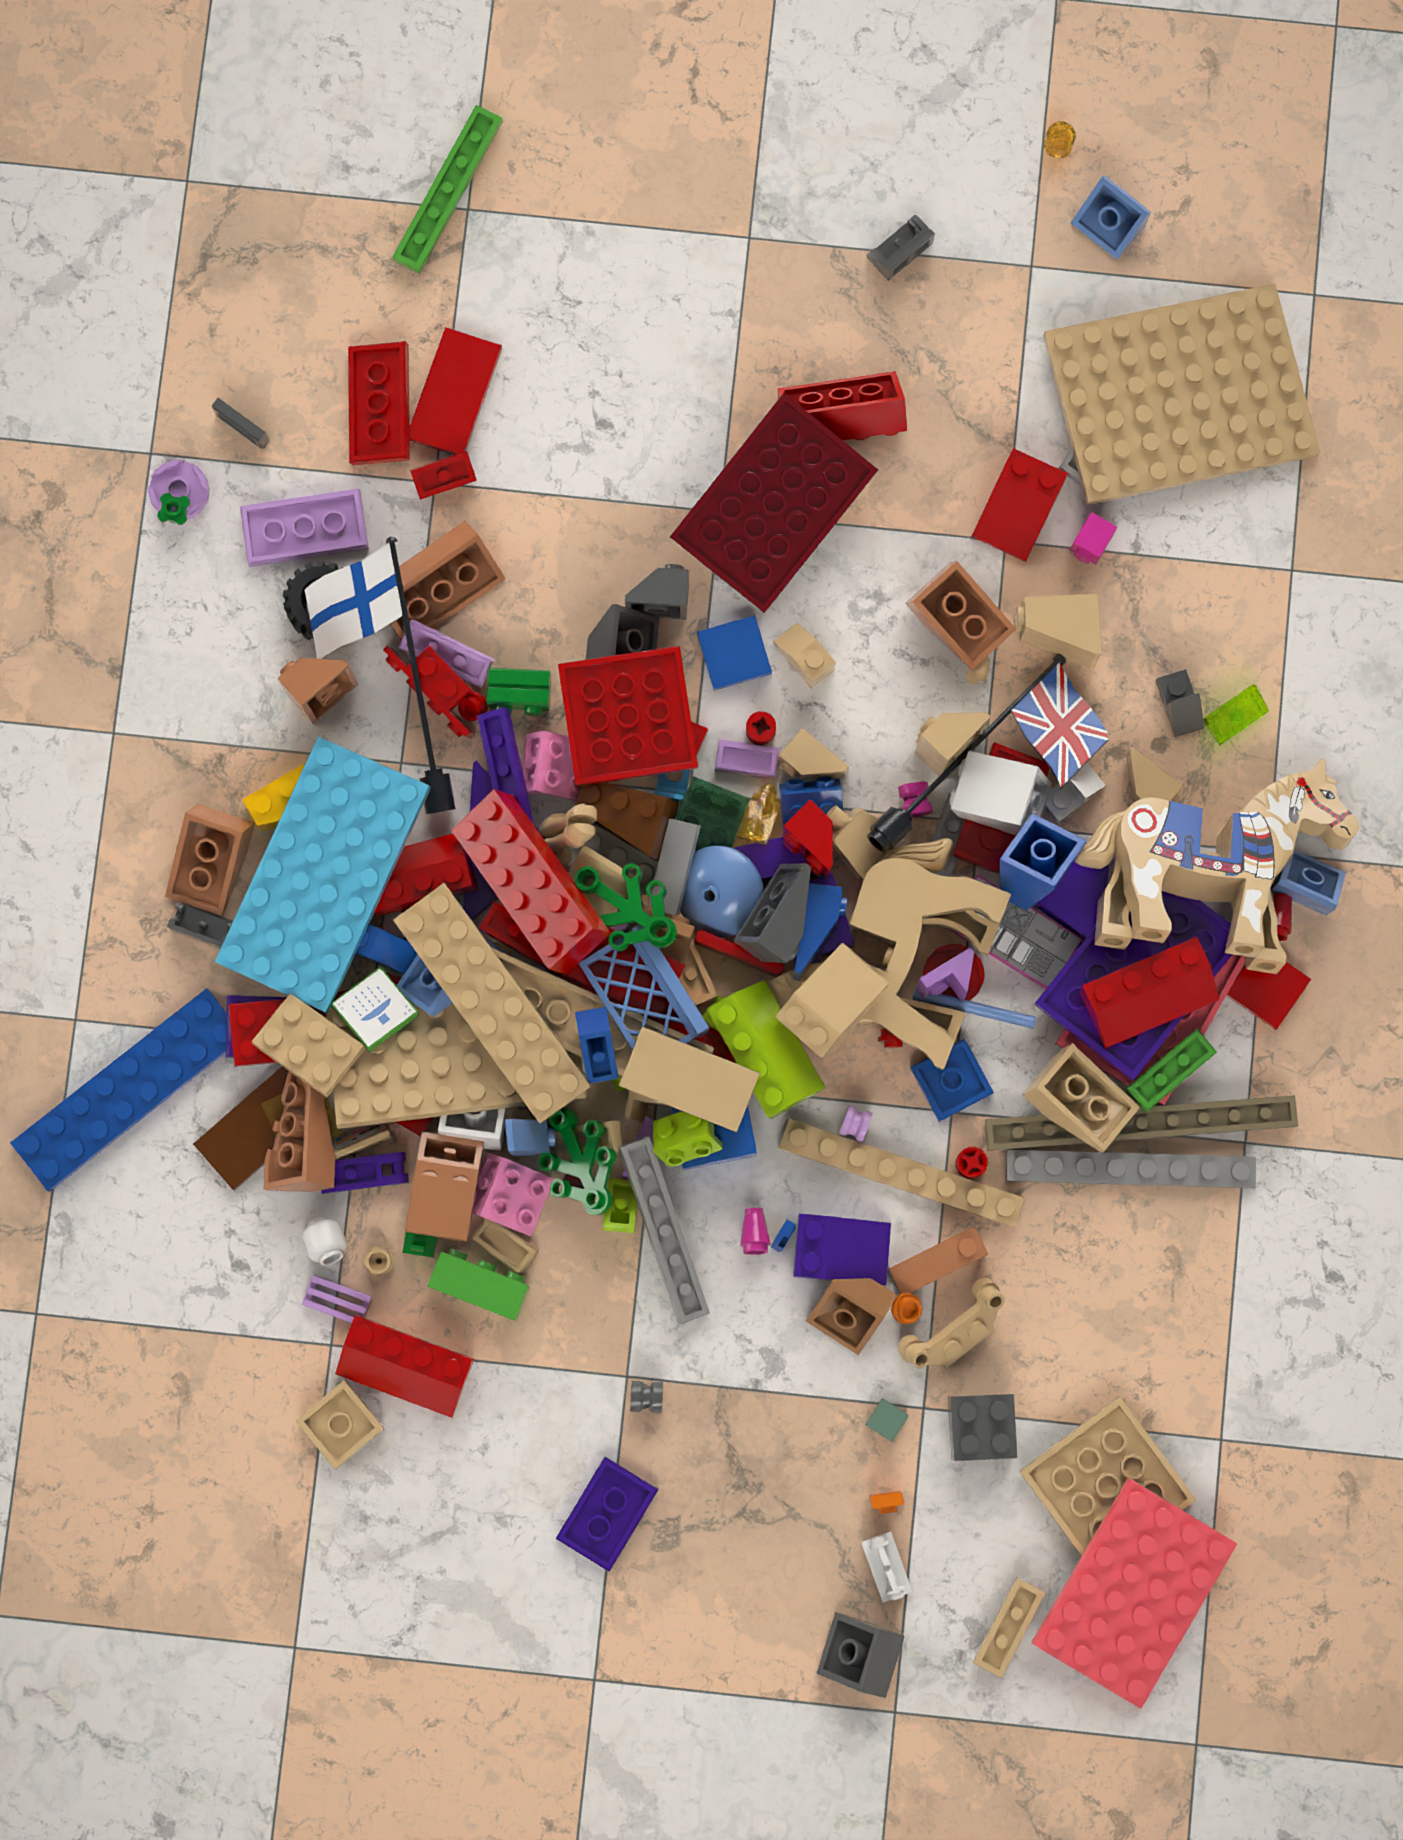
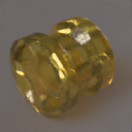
(1061, 133)

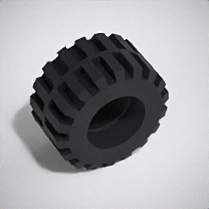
(295, 595)

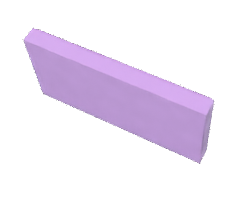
(304, 527)

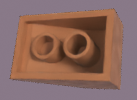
(961, 615)
(208, 858)

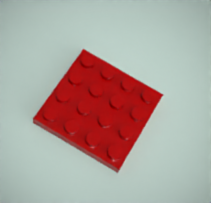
(627, 716)

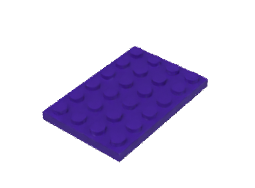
(1090, 962)

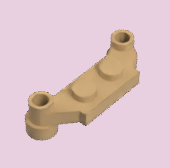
(960, 1334)

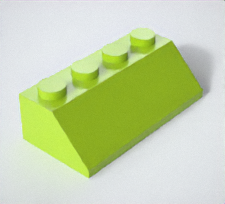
(767, 1047)

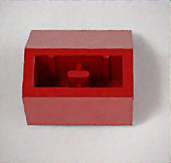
(812, 836)

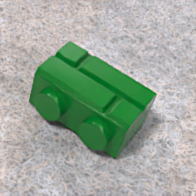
(519, 690)

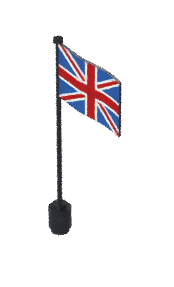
(1052, 721)

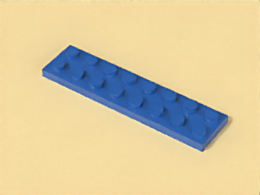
(125, 1091)

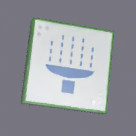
(374, 1009)

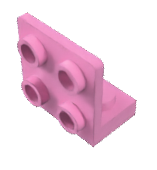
(548, 765)
(510, 1194)

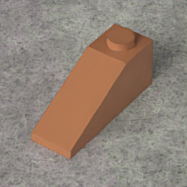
(938, 1261)

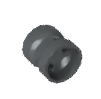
(646, 1397)

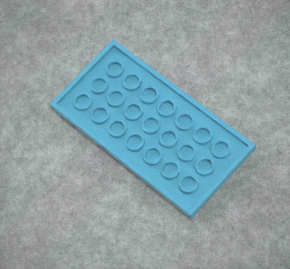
(323, 874)

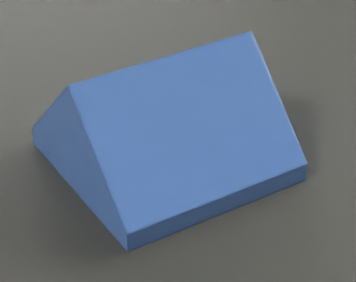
(1111, 217)
(1310, 883)

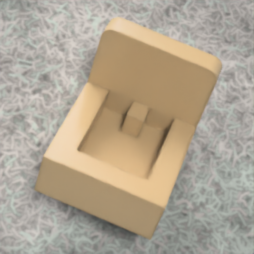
(637, 1105)

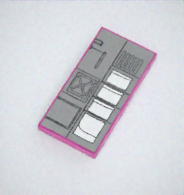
(1030, 943)

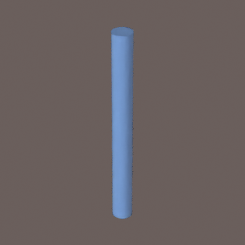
(978, 1009)

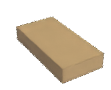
(504, 1245)

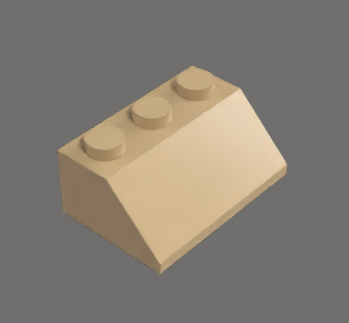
(948, 737)

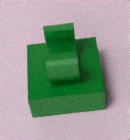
(419, 1244)

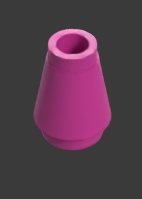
(754, 1232)

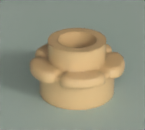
(370, 1261)

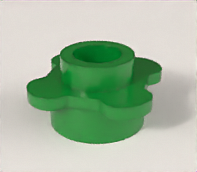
(177, 517)

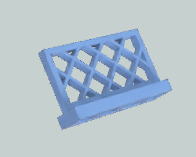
(662, 975)

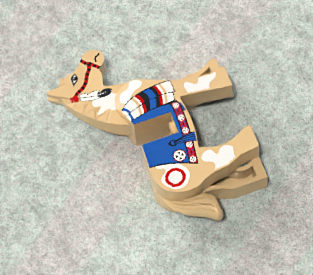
(1158, 850)

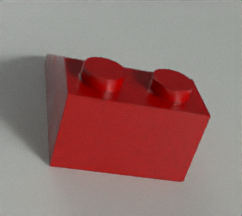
(1019, 504)

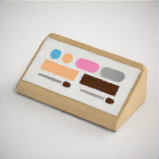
(360, 1139)

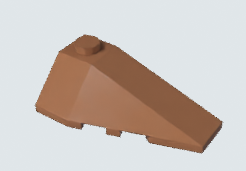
(303, 1146)

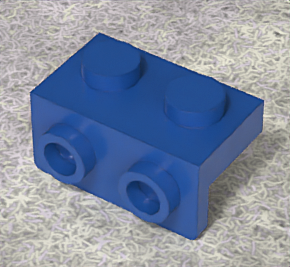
(795, 793)

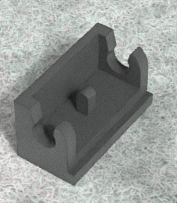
(901, 247)
(200, 925)

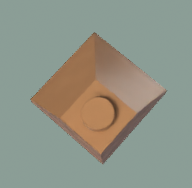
(852, 1311)

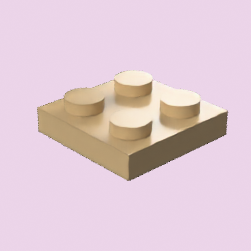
(340, 1424)

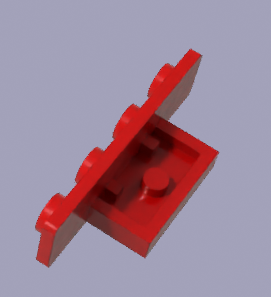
(438, 683)

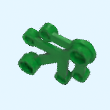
(631, 910)
(581, 1164)

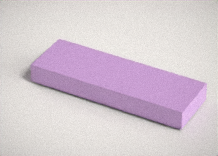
(464, 660)

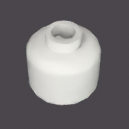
(324, 1241)

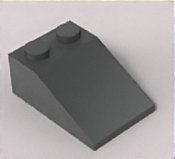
(778, 917)

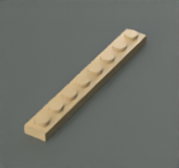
(901, 1173)

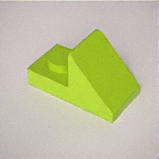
(622, 1213)

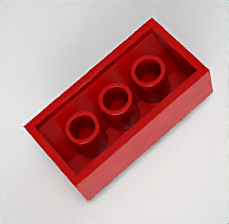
(855, 405)
(423, 869)
(1150, 992)
(404, 1366)

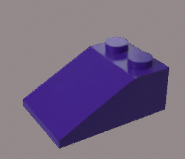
(841, 1248)

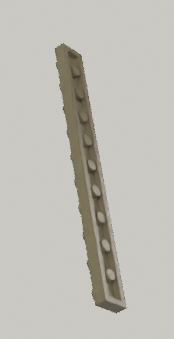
(1155, 1123)

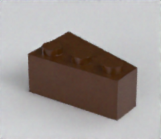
(631, 814)

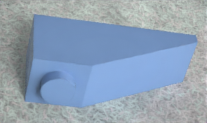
(529, 1137)

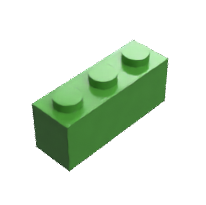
(479, 1284)

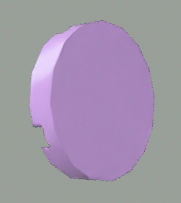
(180, 479)

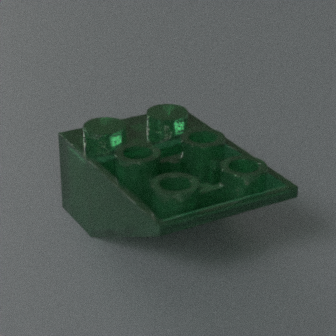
(715, 810)

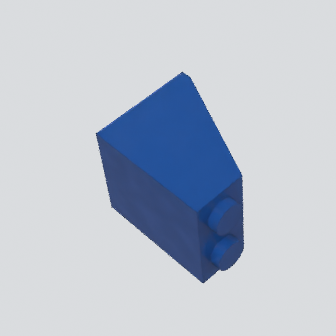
(1037, 861)
(735, 1144)

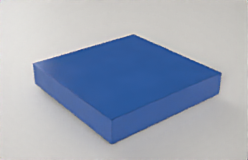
(734, 653)
(956, 1086)

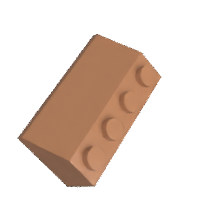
(446, 577)

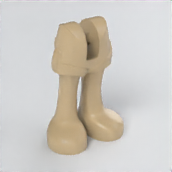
(569, 830)

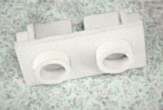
(886, 1567)

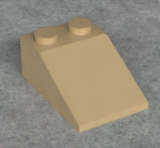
(832, 1001)
(1081, 1098)

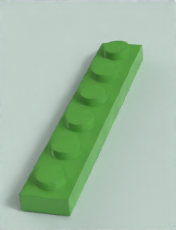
(447, 189)

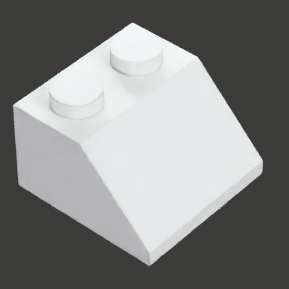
(480, 1126)

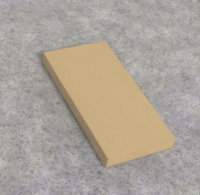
(689, 1079)

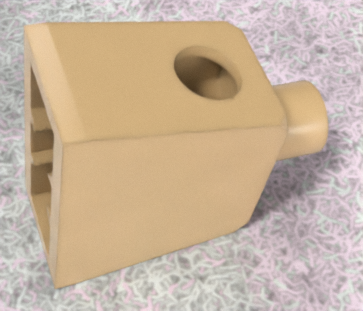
(851, 840)

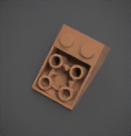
(444, 1186)

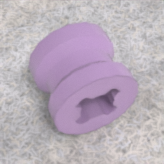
(855, 1123)

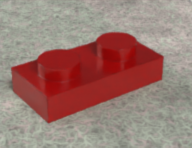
(443, 475)

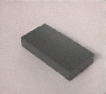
(240, 423)

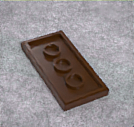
(241, 1138)

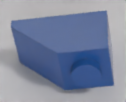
(596, 1045)

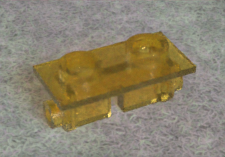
(760, 815)

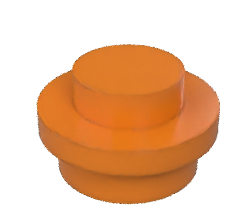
(906, 1308)

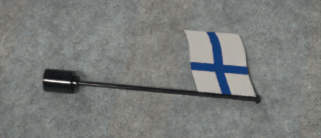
(359, 604)

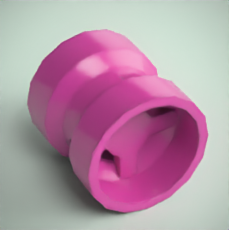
(910, 792)

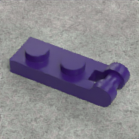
(368, 1172)

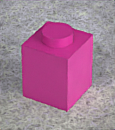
(1092, 539)

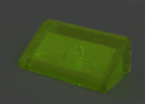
(1236, 714)

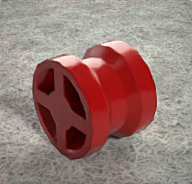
(760, 734)
(974, 1158)

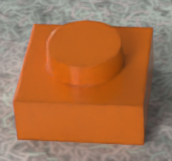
(886, 1502)

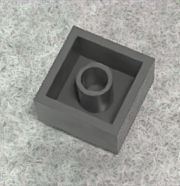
(982, 1427)

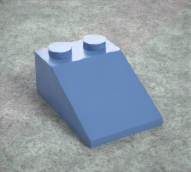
(423, 989)

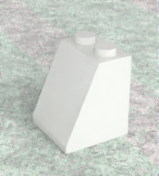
(999, 792)

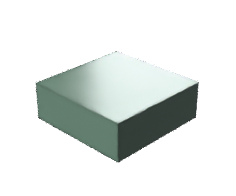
(886, 1419)

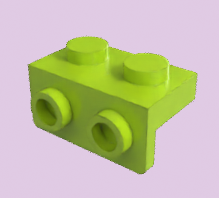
(683, 1138)

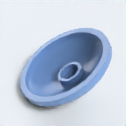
(735, 887)

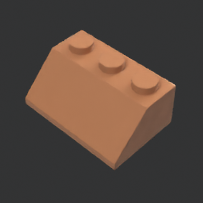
(317, 684)

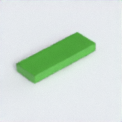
(1171, 1070)

